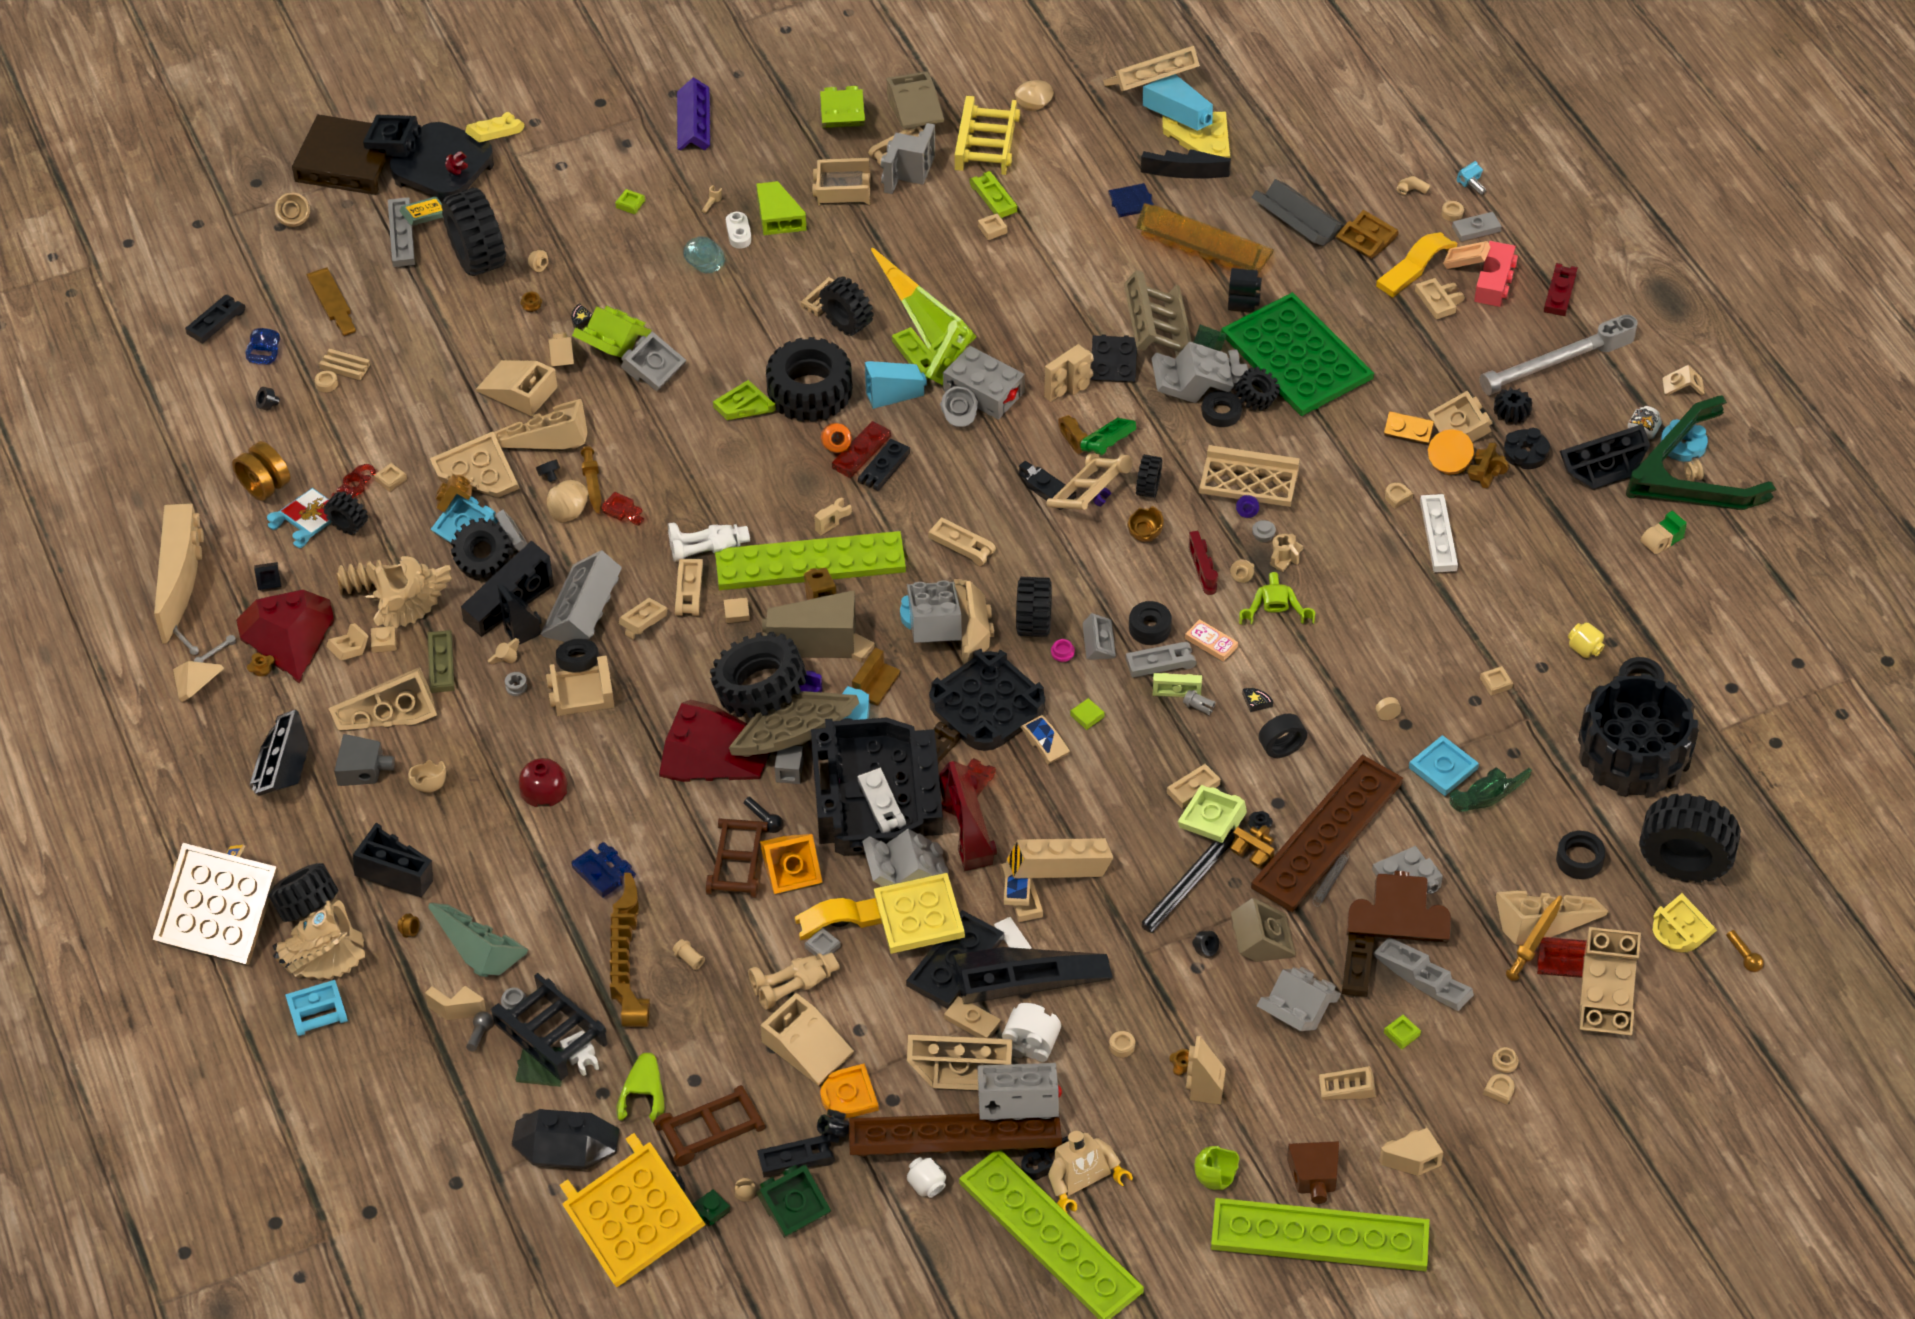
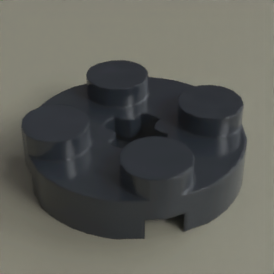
(1528, 438)

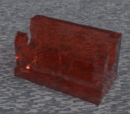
(1561, 957)

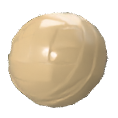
(292, 209)

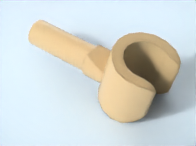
(714, 196)

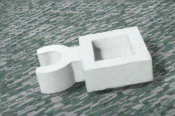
(583, 1056)

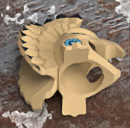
(320, 946)

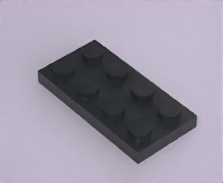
(937, 974)

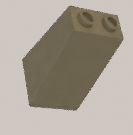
(817, 626)

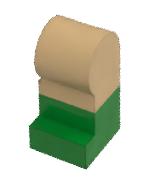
(1664, 533)

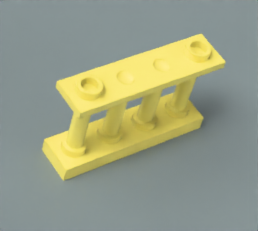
(969, 125)

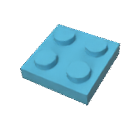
(1443, 765)

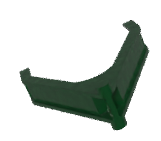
(1655, 482)

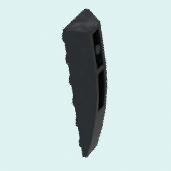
(1021, 971)

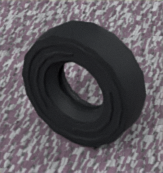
(1221, 419)
(577, 646)

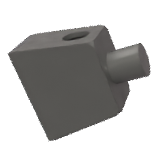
(360, 761)

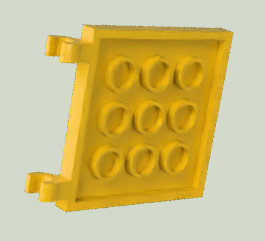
(632, 1213)

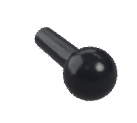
(774, 821)

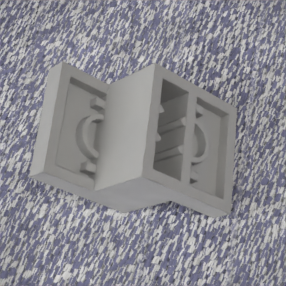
(908, 158)
(1192, 372)
(904, 858)
(1299, 998)

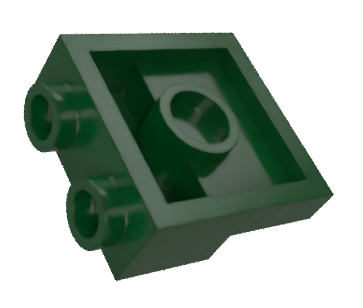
(793, 1200)

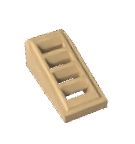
(1348, 1092)

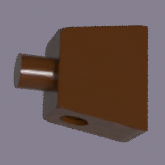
(1314, 1168)

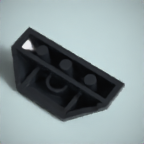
(1607, 457)
(281, 755)
(564, 1138)

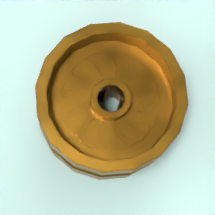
(261, 470)

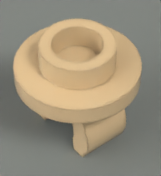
(1242, 570)

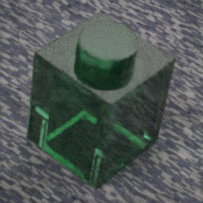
(1210, 338)

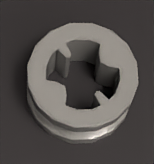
(511, 688)

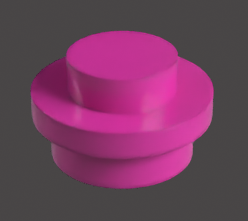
(1062, 650)

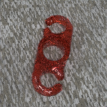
(356, 475)

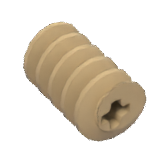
(355, 578)

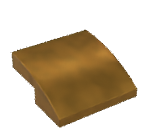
(1367, 234)

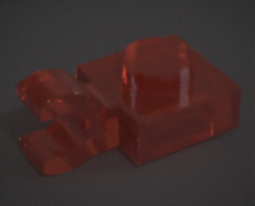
(622, 506)

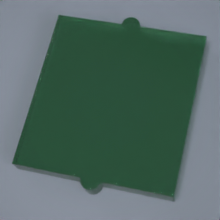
(533, 1072)

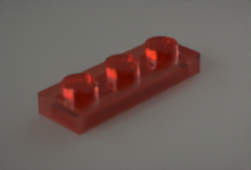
(861, 449)

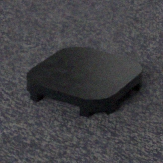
(426, 164)
(986, 700)

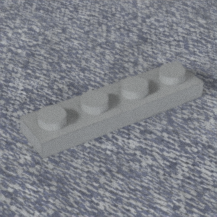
(400, 234)

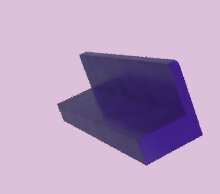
(693, 115)

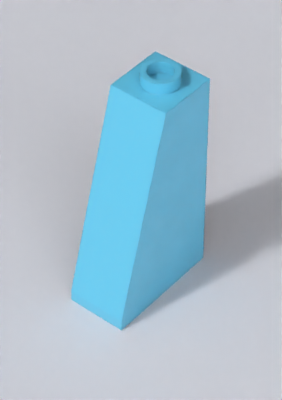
(1178, 101)

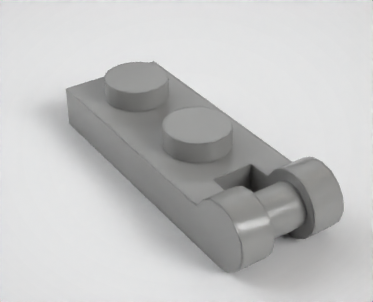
(1160, 659)

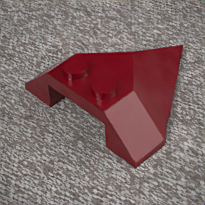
(287, 628)

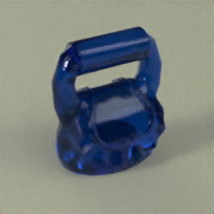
(263, 340)

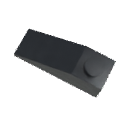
(518, 617)

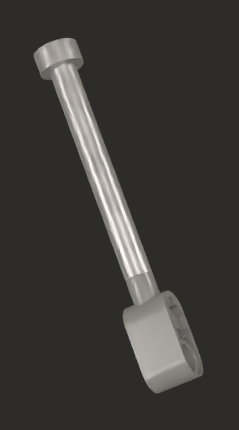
(1610, 336)

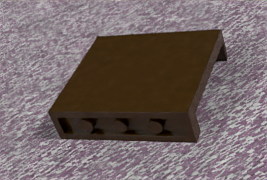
(337, 157)

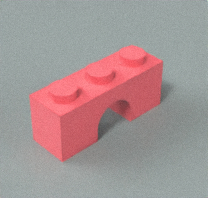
(1496, 274)

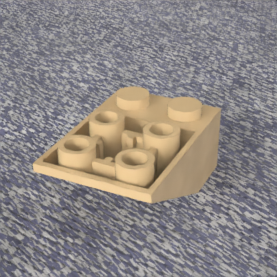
(520, 384)
(805, 1039)

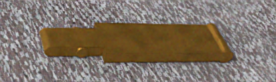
(331, 299)

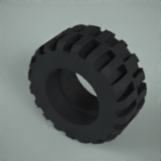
(473, 231)
(809, 358)
(1690, 838)

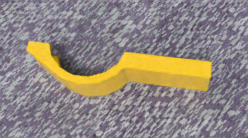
(1414, 263)
(863, 913)

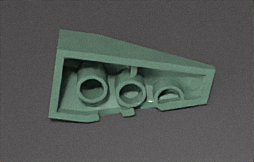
(475, 943)

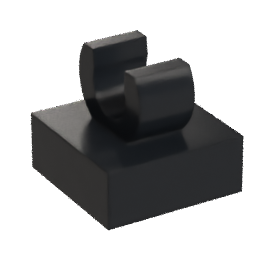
(267, 576)

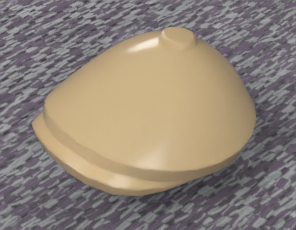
(1034, 95)

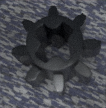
(833, 1125)

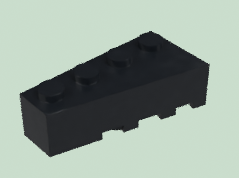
(525, 575)

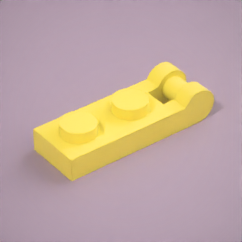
(495, 128)

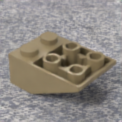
(914, 100)

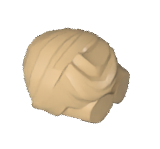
(567, 500)

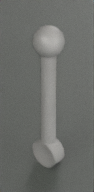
(230, 640)
(193, 649)

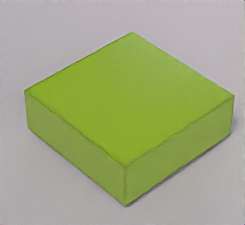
(630, 201)
(1087, 713)
(1402, 1031)

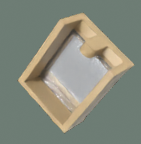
(842, 180)

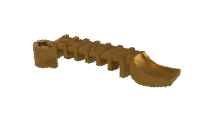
(623, 920)

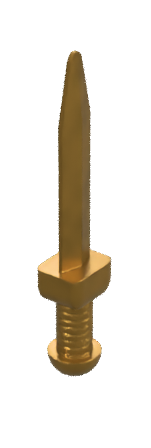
(590, 470)
(1526, 952)

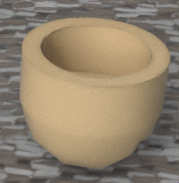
(745, 1189)

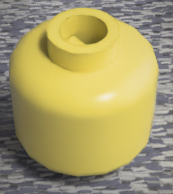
(1586, 640)

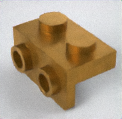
(448, 491)

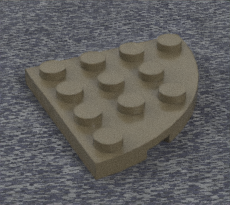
(792, 722)

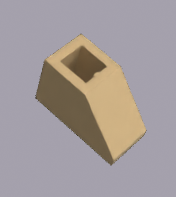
(561, 349)
(1412, 1154)

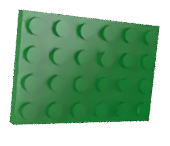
(1299, 352)

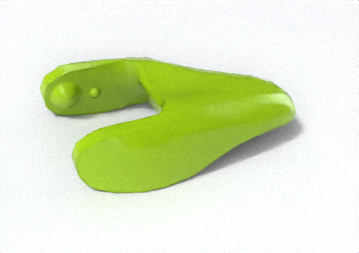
(646, 1080)

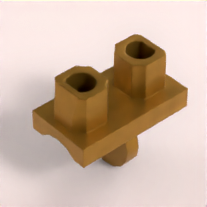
(1490, 465)
(1244, 841)

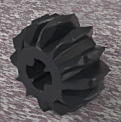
(1513, 405)

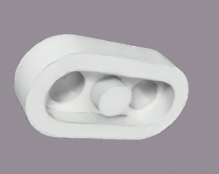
(738, 230)

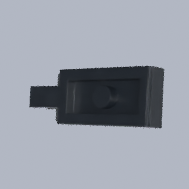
(1041, 481)

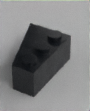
(391, 863)

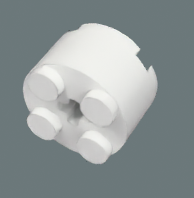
(1031, 1031)

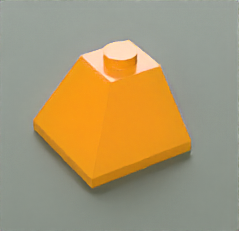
(791, 862)

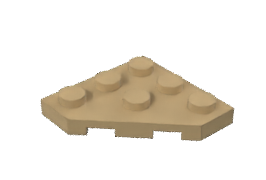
(480, 463)

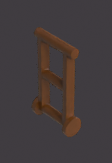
(751, 886)
(685, 1155)

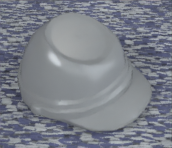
(959, 406)

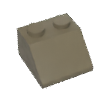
(1262, 932)

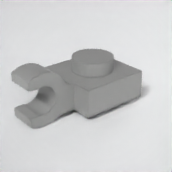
(1236, 368)

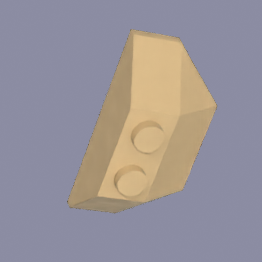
(974, 619)
(954, 1060)

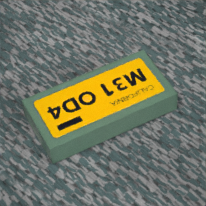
(422, 211)

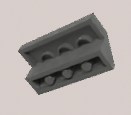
(1299, 212)

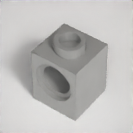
(789, 765)

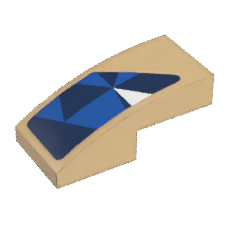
(1046, 739)
(1016, 889)

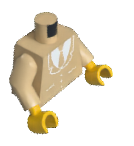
(1081, 1164)

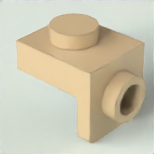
(350, 644)

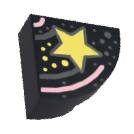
(580, 316)
(1256, 699)

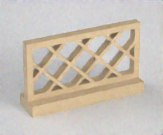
(1154, 69)
(1251, 464)

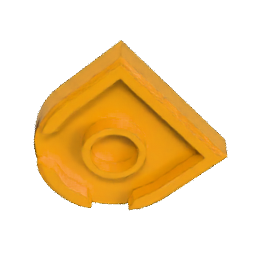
(849, 1092)

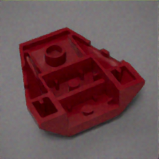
(701, 744)

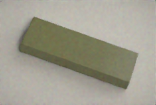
(441, 661)

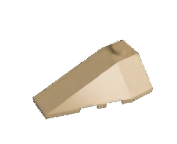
(555, 430)

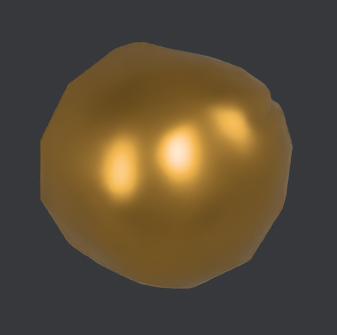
(1146, 524)

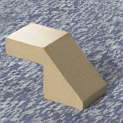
(462, 1005)

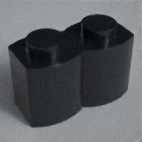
(1243, 290)

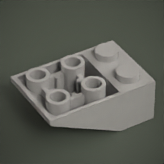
(934, 611)

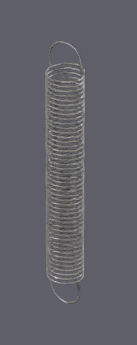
(1334, 878)

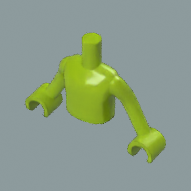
(1276, 600)

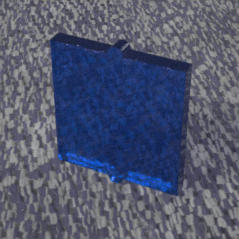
(1130, 199)

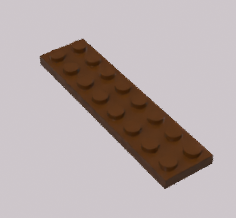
(1326, 833)
(949, 1133)

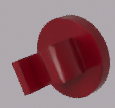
(455, 164)

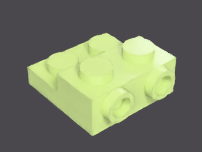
(1213, 813)

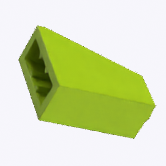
(779, 210)

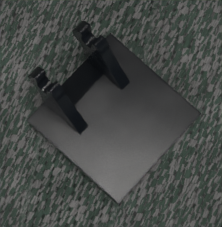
(1114, 358)

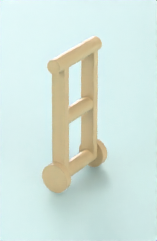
(1092, 464)

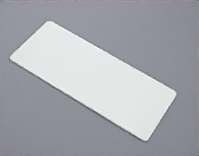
(1012, 934)

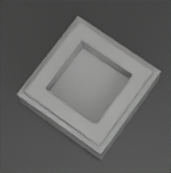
(822, 943)

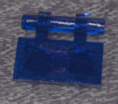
(597, 873)

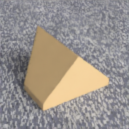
(193, 676)

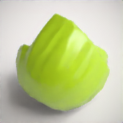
(1216, 1167)

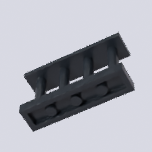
(540, 1047)

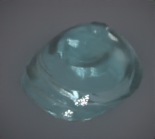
(704, 254)

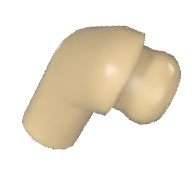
(1412, 183)

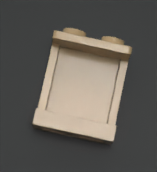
(581, 690)

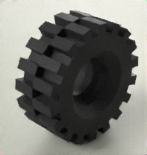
(846, 305)
(474, 534)

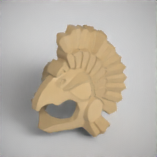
(406, 590)

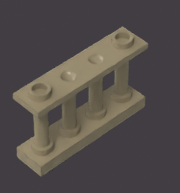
(1143, 321)

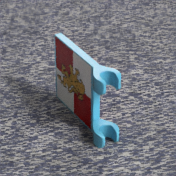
(305, 514)

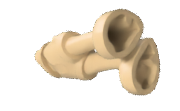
(806, 974)

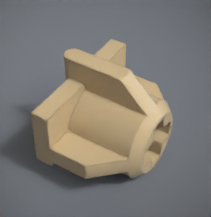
(1285, 551)

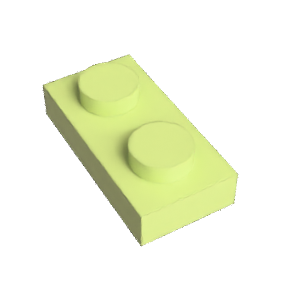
(1175, 684)

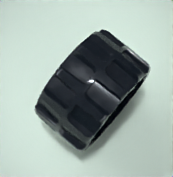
(1639, 726)

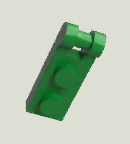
(1107, 435)

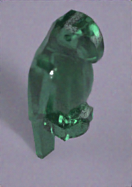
(1487, 790)

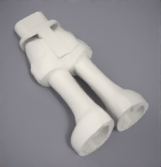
(712, 539)

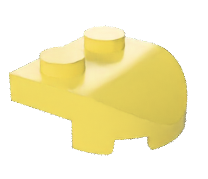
(1681, 925)

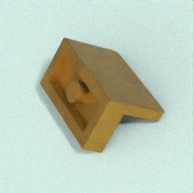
(875, 677)

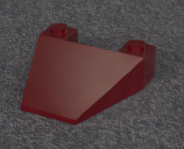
(974, 843)

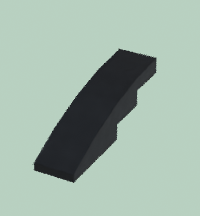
(1178, 165)

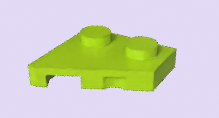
(743, 402)

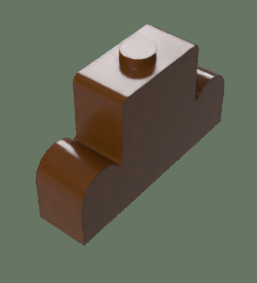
(1399, 911)

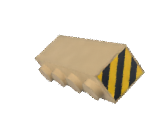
(1059, 858)

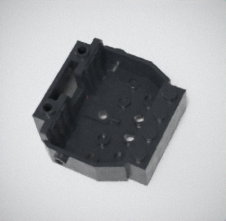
(861, 747)

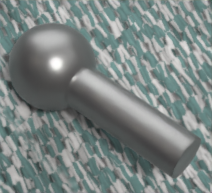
(482, 1022)

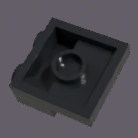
(393, 134)

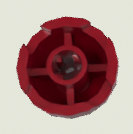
(542, 782)

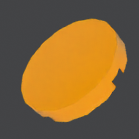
(1451, 451)

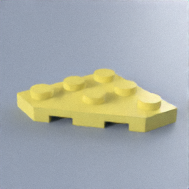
(1210, 139)

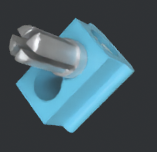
(1469, 176)

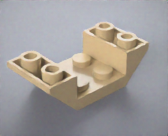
(1609, 981)

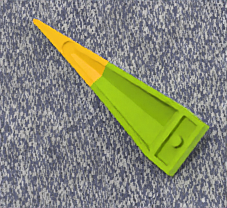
(925, 311)

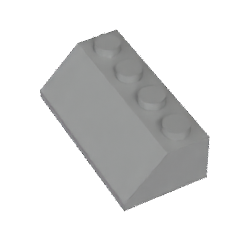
(582, 598)

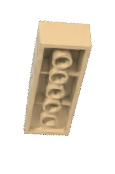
(177, 565)

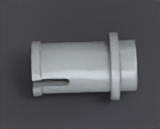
(1197, 701)

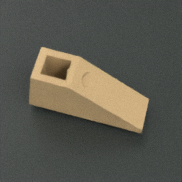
(1204, 1074)

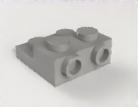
(652, 361)
(1413, 862)

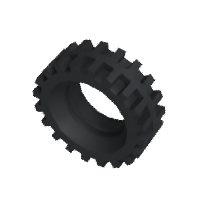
(753, 656)

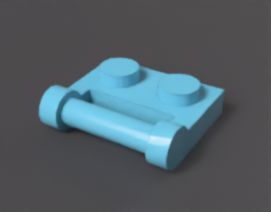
(315, 1000)

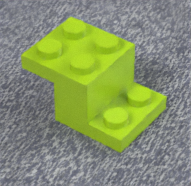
(842, 107)
(612, 331)

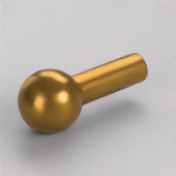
(1752, 961)

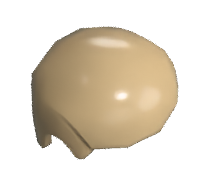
(427, 776)

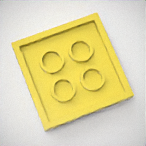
(919, 913)

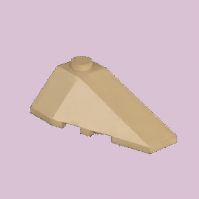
(394, 702)
(1521, 913)

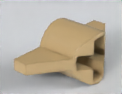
(505, 652)

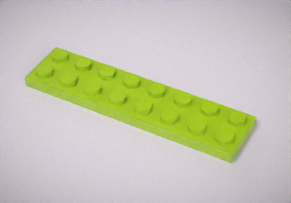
(789, 561)
(1320, 1234)
(1051, 1235)

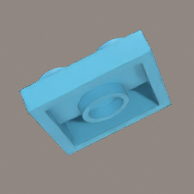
(458, 513)

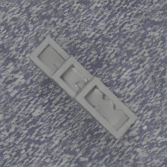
(1421, 973)

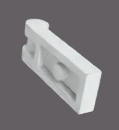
(881, 800)

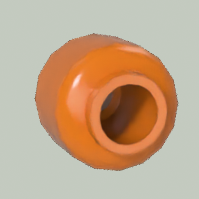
(844, 437)

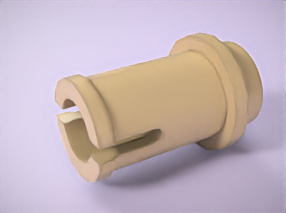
(688, 954)

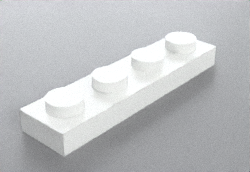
(1438, 533)

